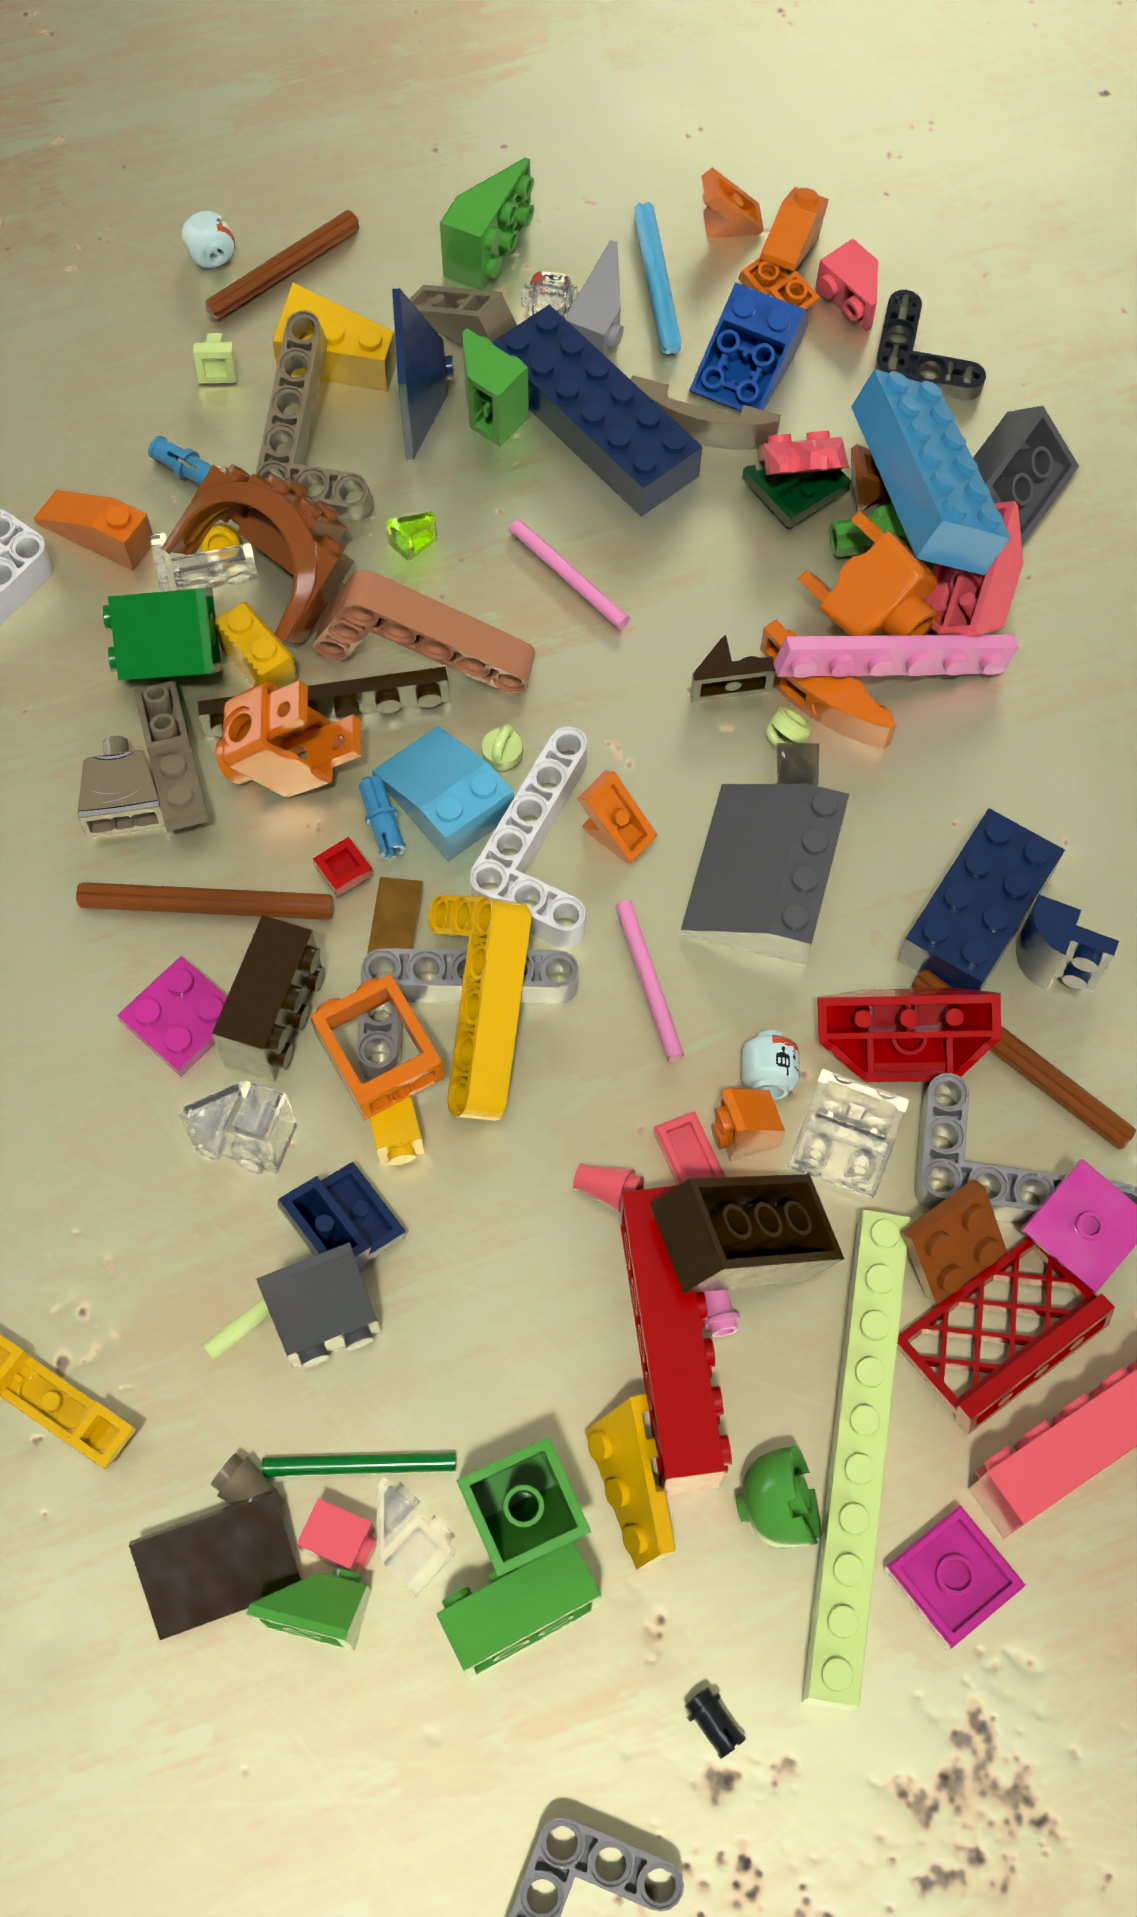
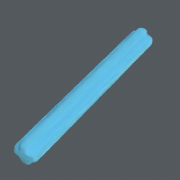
(657, 278)

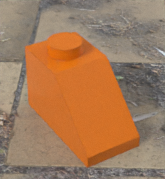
(795, 228)

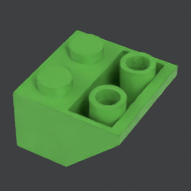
(494, 388)

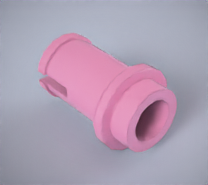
(721, 1317)

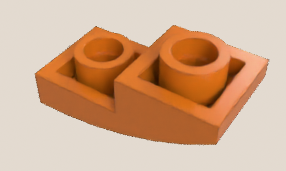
(778, 283)

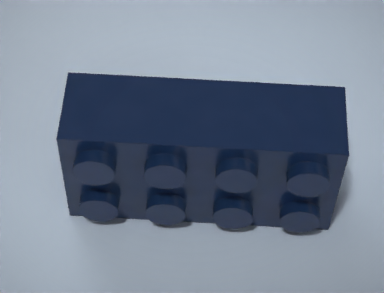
(981, 903)

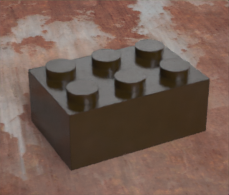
(269, 999)

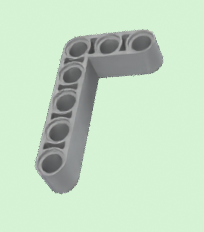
(446, 988)
(956, 1172)
(582, 1866)

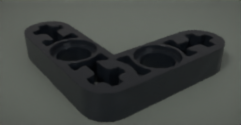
(912, 362)

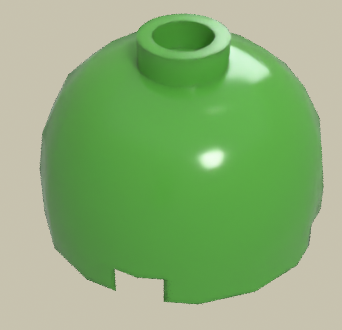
(779, 1500)

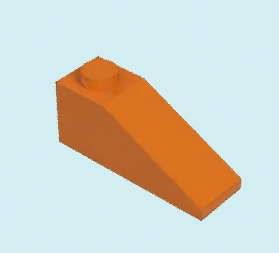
(99, 525)

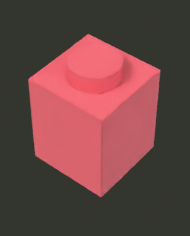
(338, 1537)

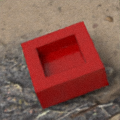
(342, 866)

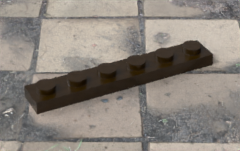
(355, 696)

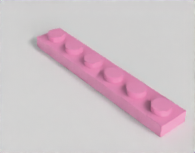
(894, 655)

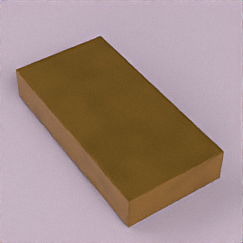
(395, 914)

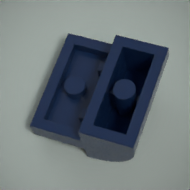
(1059, 948)
(340, 1212)

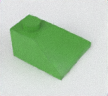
(317, 1608)

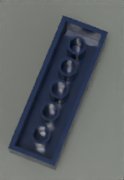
(601, 412)

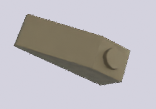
(455, 309)

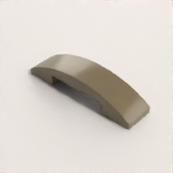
(712, 426)

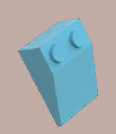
(446, 791)

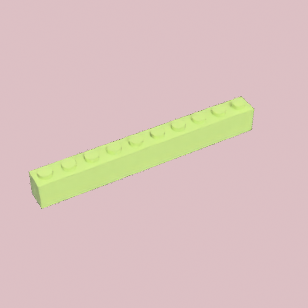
(856, 1465)

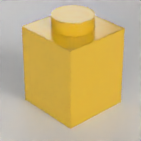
(397, 1134)

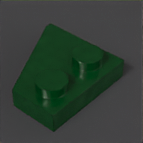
(797, 494)

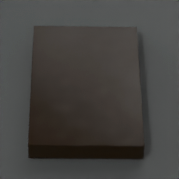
(214, 1564)

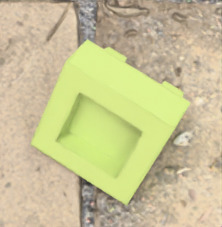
(215, 360)

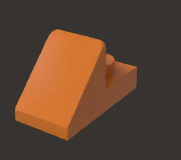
(728, 209)
(615, 817)

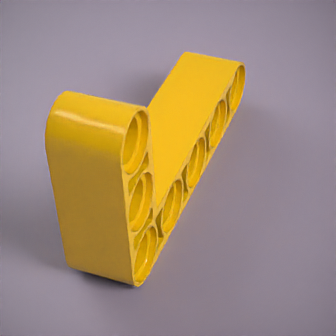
(489, 998)

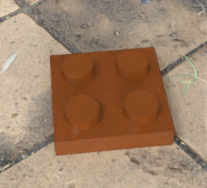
(954, 1242)

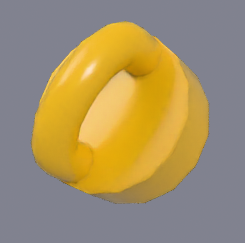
(220, 537)

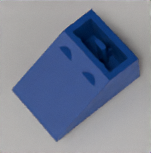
(749, 349)

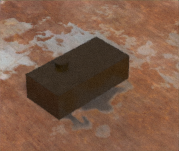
(745, 1231)

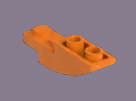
(831, 700)

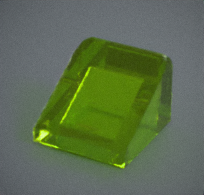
(412, 533)

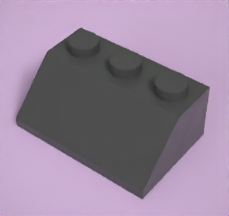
(1026, 464)

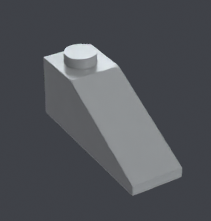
(597, 305)

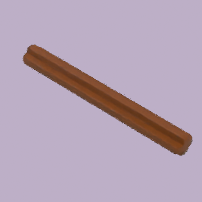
(281, 265)

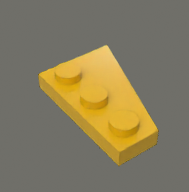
(625, 1466)

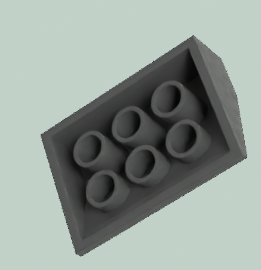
(766, 868)

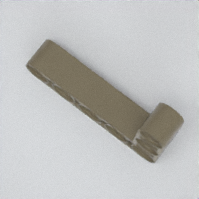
(296, 427)

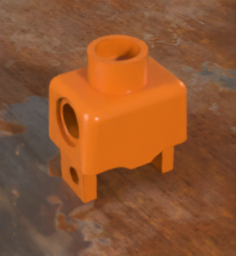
(879, 589)
(271, 727)

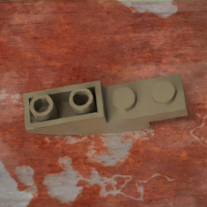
(171, 756)

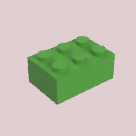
(518, 1608)

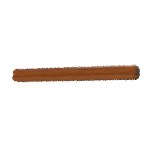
(204, 900)
(1051, 1079)

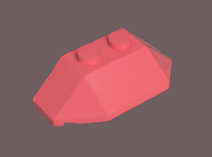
(976, 602)

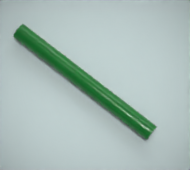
(359, 1464)

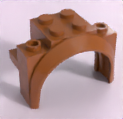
(282, 525)

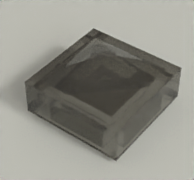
(797, 763)

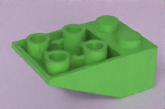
(486, 225)

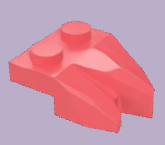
(809, 455)

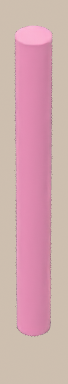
(569, 574)
(649, 981)

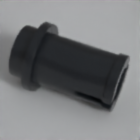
(714, 1722)

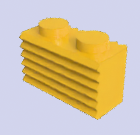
(254, 647)

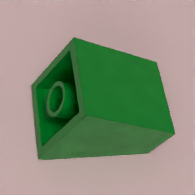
(163, 634)

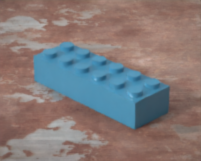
(929, 473)

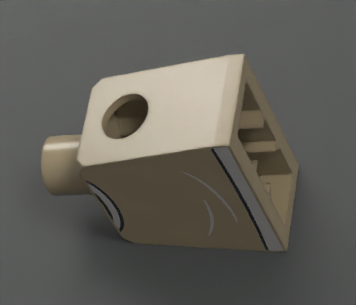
(118, 792)

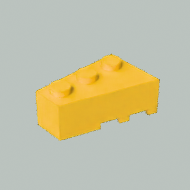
(356, 349)

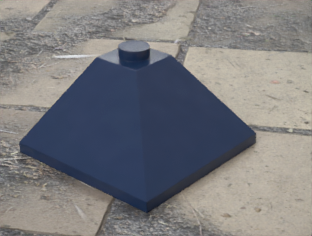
(420, 371)

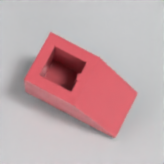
(850, 281)

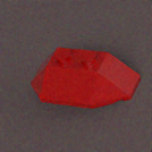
(909, 1031)

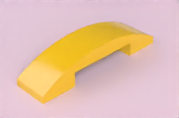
(60, 1406)

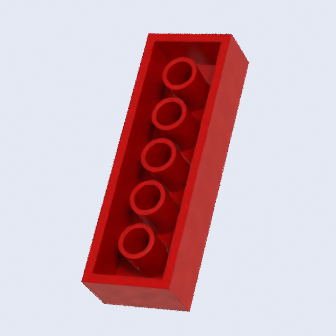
(673, 1356)

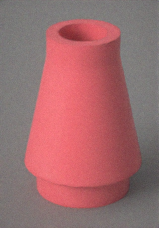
(606, 1183)

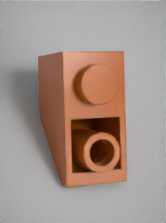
(746, 1122)

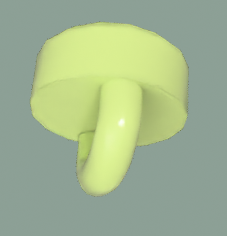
(789, 724)
(502, 748)

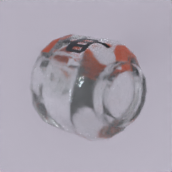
(548, 289)

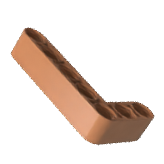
(424, 626)

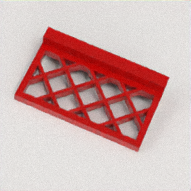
(1021, 1368)

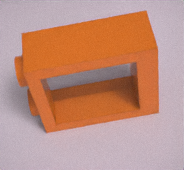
(396, 1083)

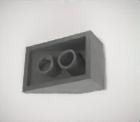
(320, 1306)

